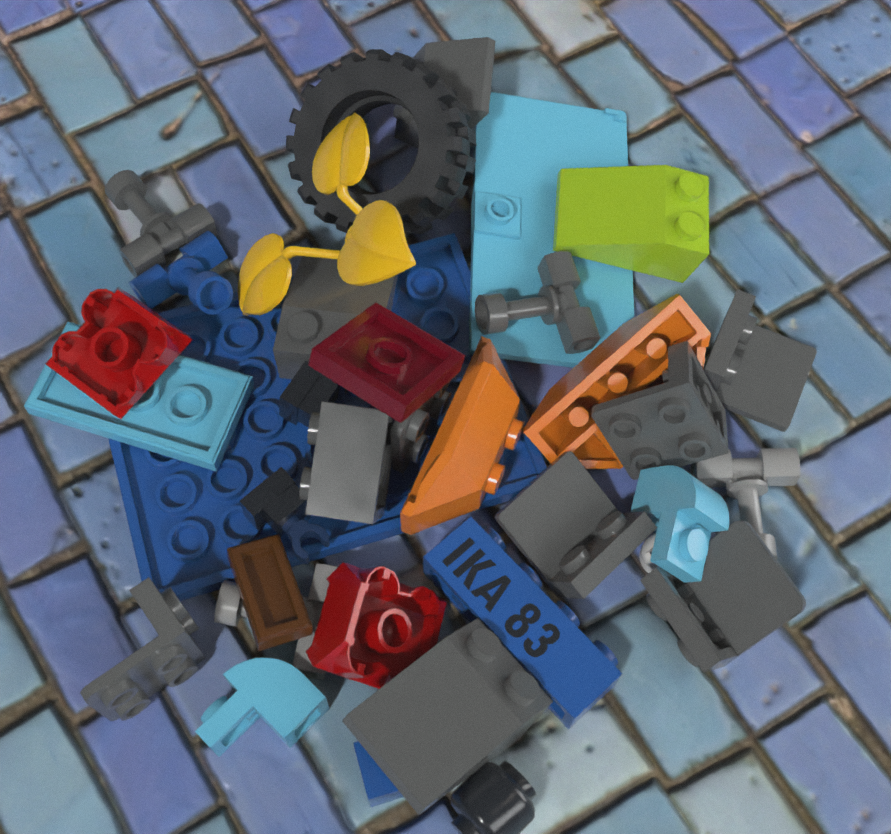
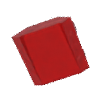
(117, 350)
(373, 625)

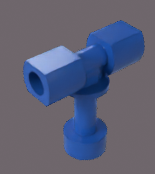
(188, 276)

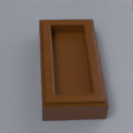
(269, 592)

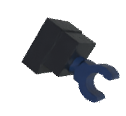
(306, 394)
(279, 505)

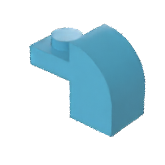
(684, 518)
(265, 691)

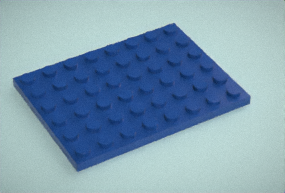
(190, 514)

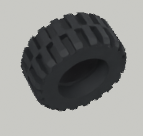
(360, 88)

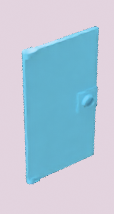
(513, 217)

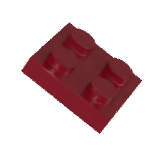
(386, 361)

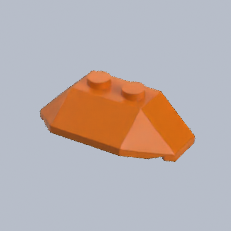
(617, 367)
(467, 445)

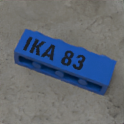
(537, 632)

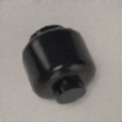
(493, 801)

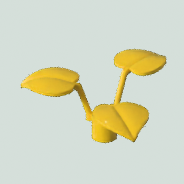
(373, 244)

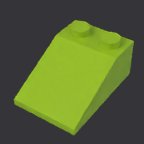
(634, 218)

